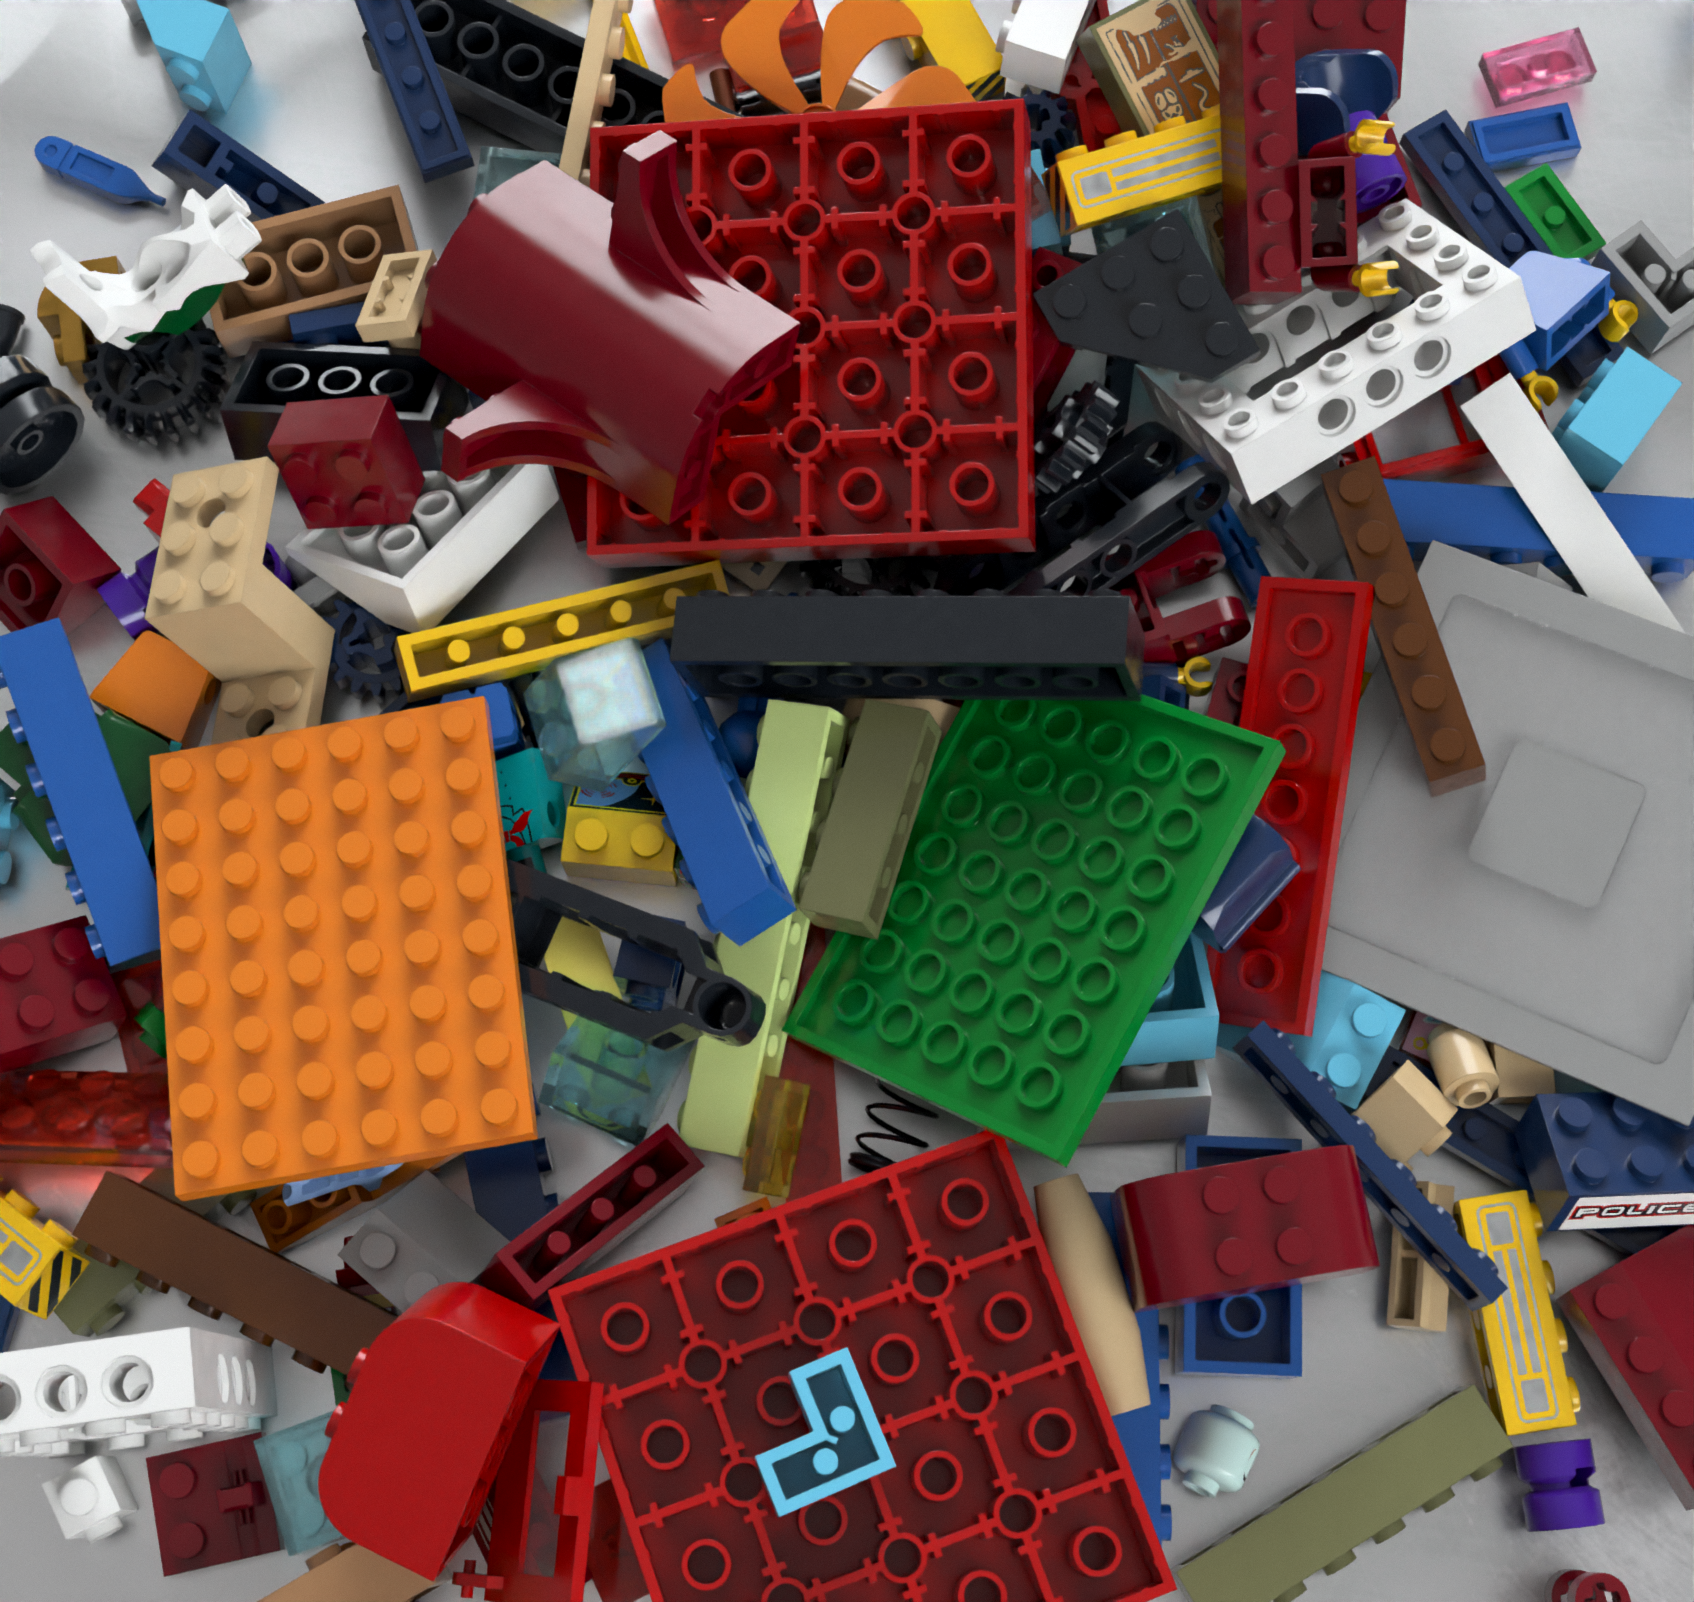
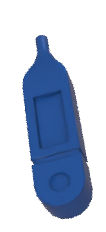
(93, 172)

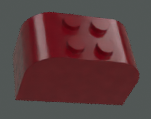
(1243, 1227)

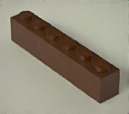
(1404, 628)
(229, 1275)

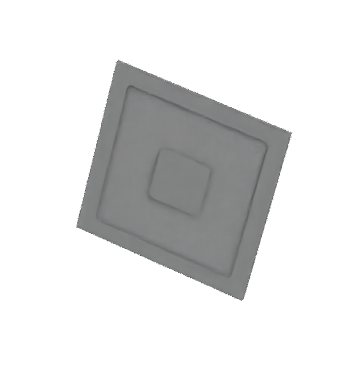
(1564, 881)

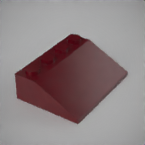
(1642, 1339)

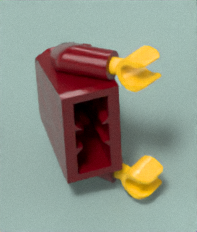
(1330, 212)

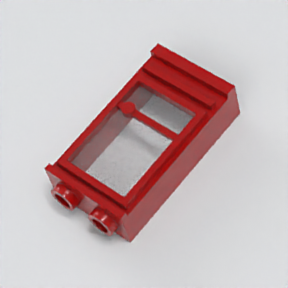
(1433, 435)

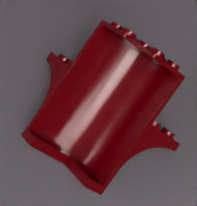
(596, 332)

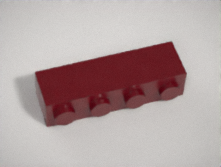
(593, 1220)

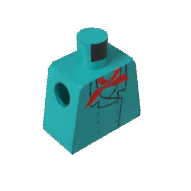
(530, 807)

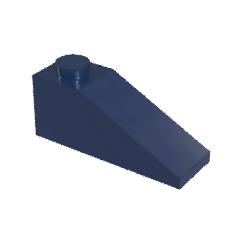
(208, 158)

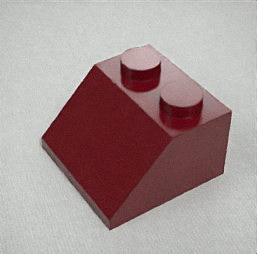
(49, 567)

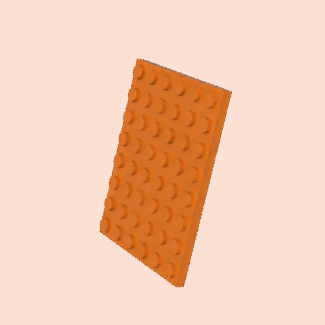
(338, 950)

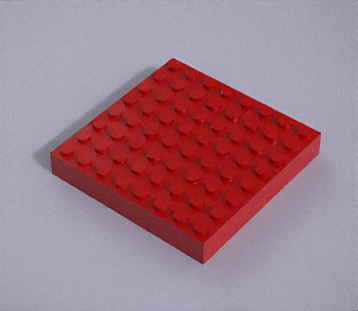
(913, 347)
(967, 1357)

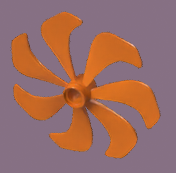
(849, 35)

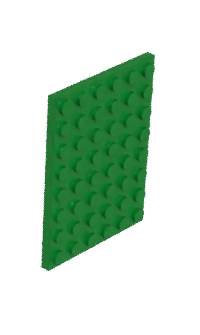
(1038, 908)

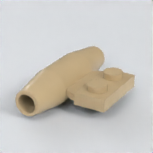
(1094, 1290)

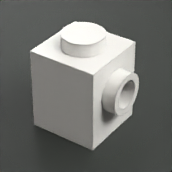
(91, 1499)

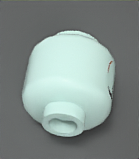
(1216, 1451)

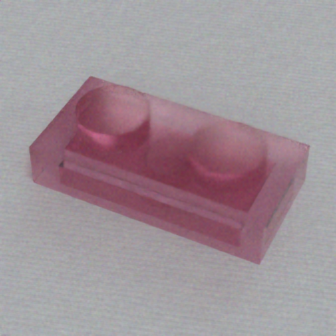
(1537, 67)

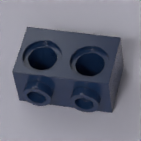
(648, 976)

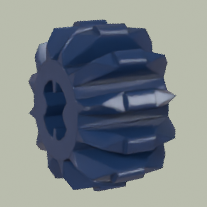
(1050, 120)

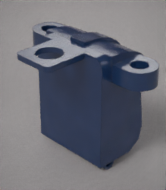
(1247, 886)

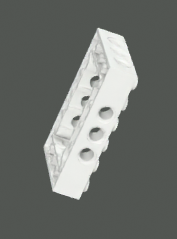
(1460, 318)
(113, 1386)

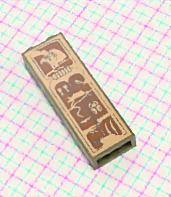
(1155, 67)

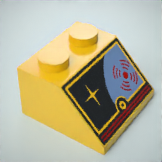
(618, 834)

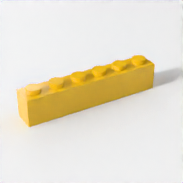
(536, 634)

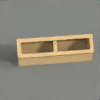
(1415, 1290)

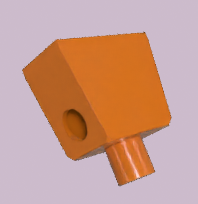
(160, 690)

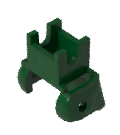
(130, 753)

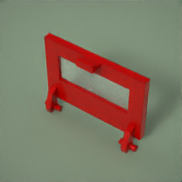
(543, 1500)

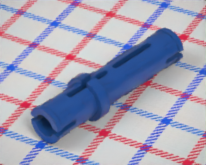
(1237, 546)

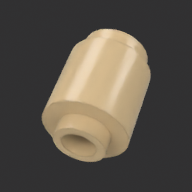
(1462, 1066)

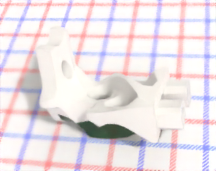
(185, 266)

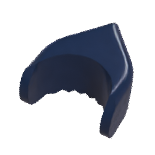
(1336, 85)

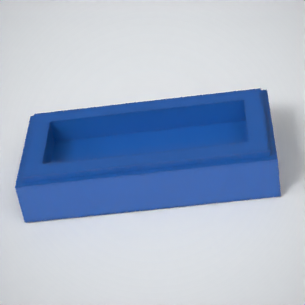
(1525, 137)

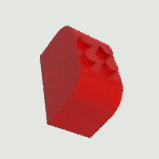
(431, 1423)

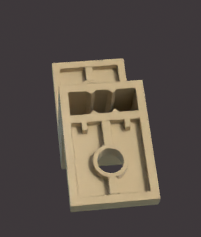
(232, 610)

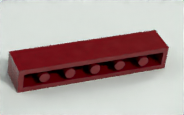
(1259, 150)

